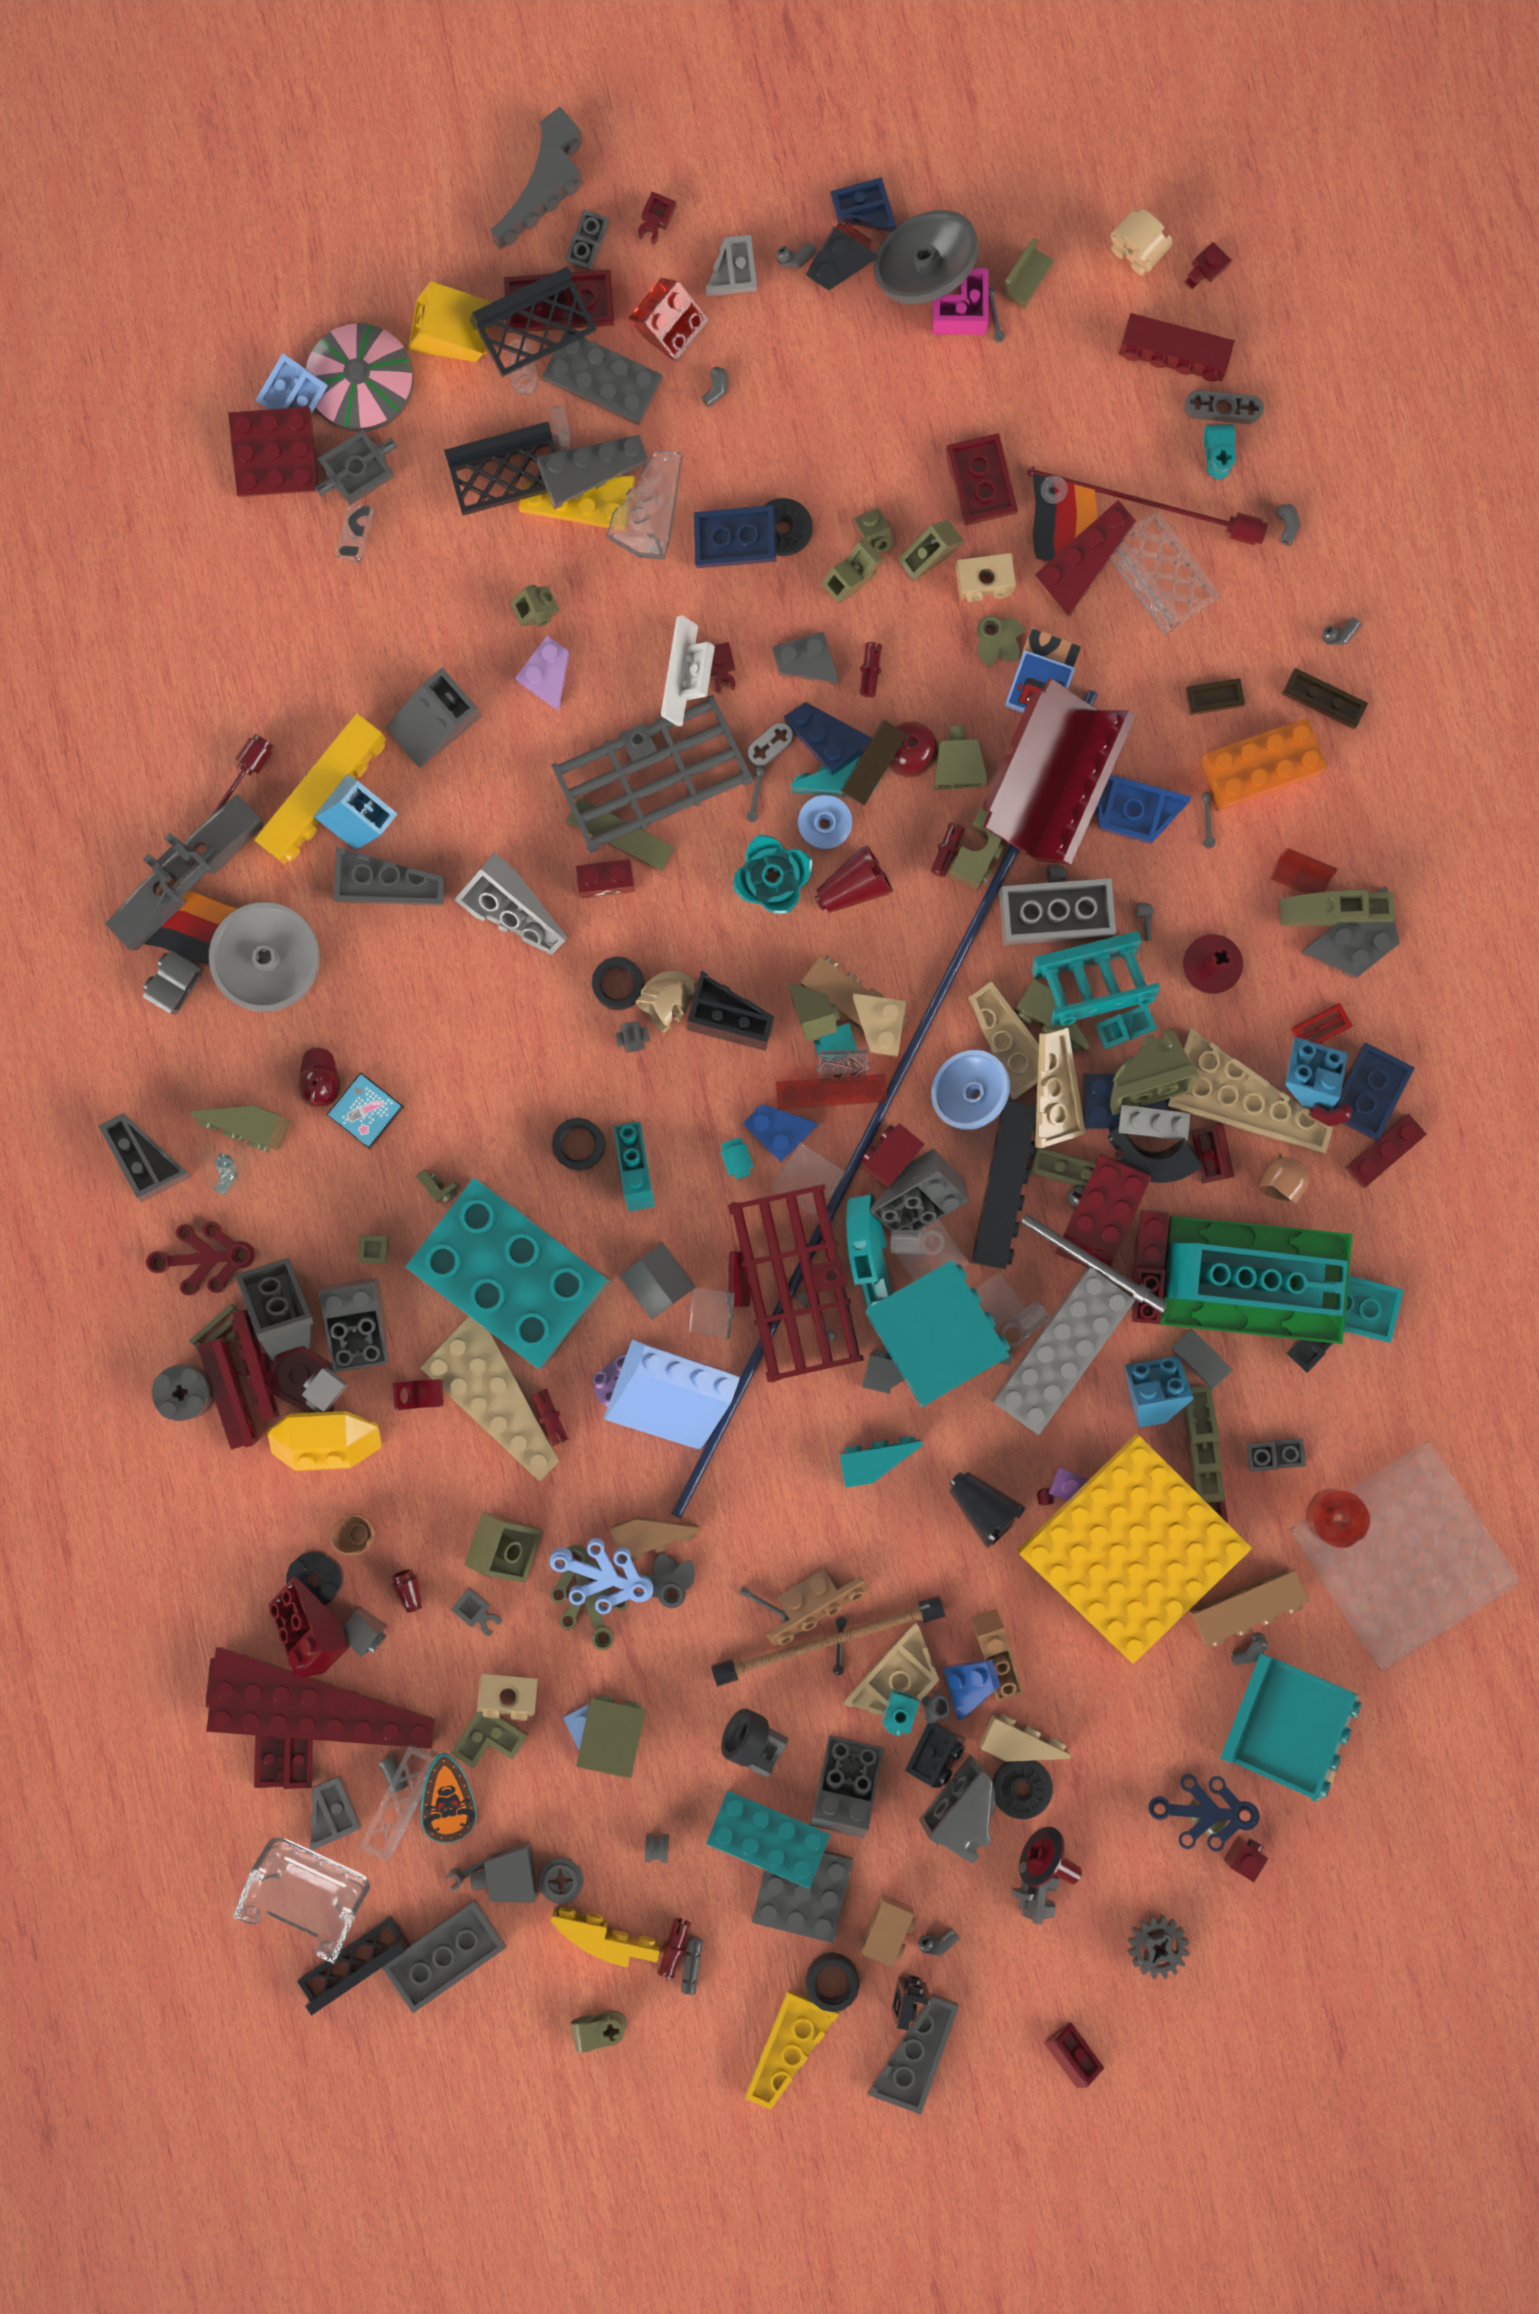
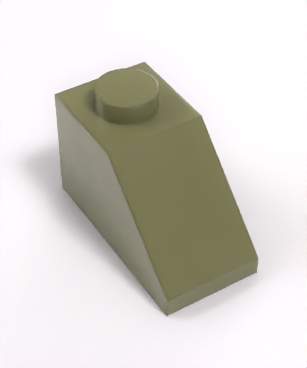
(930, 549)
(814, 1012)

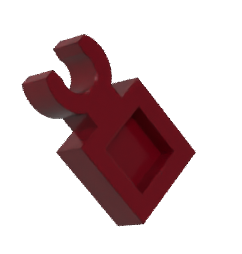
(656, 214)
(722, 664)

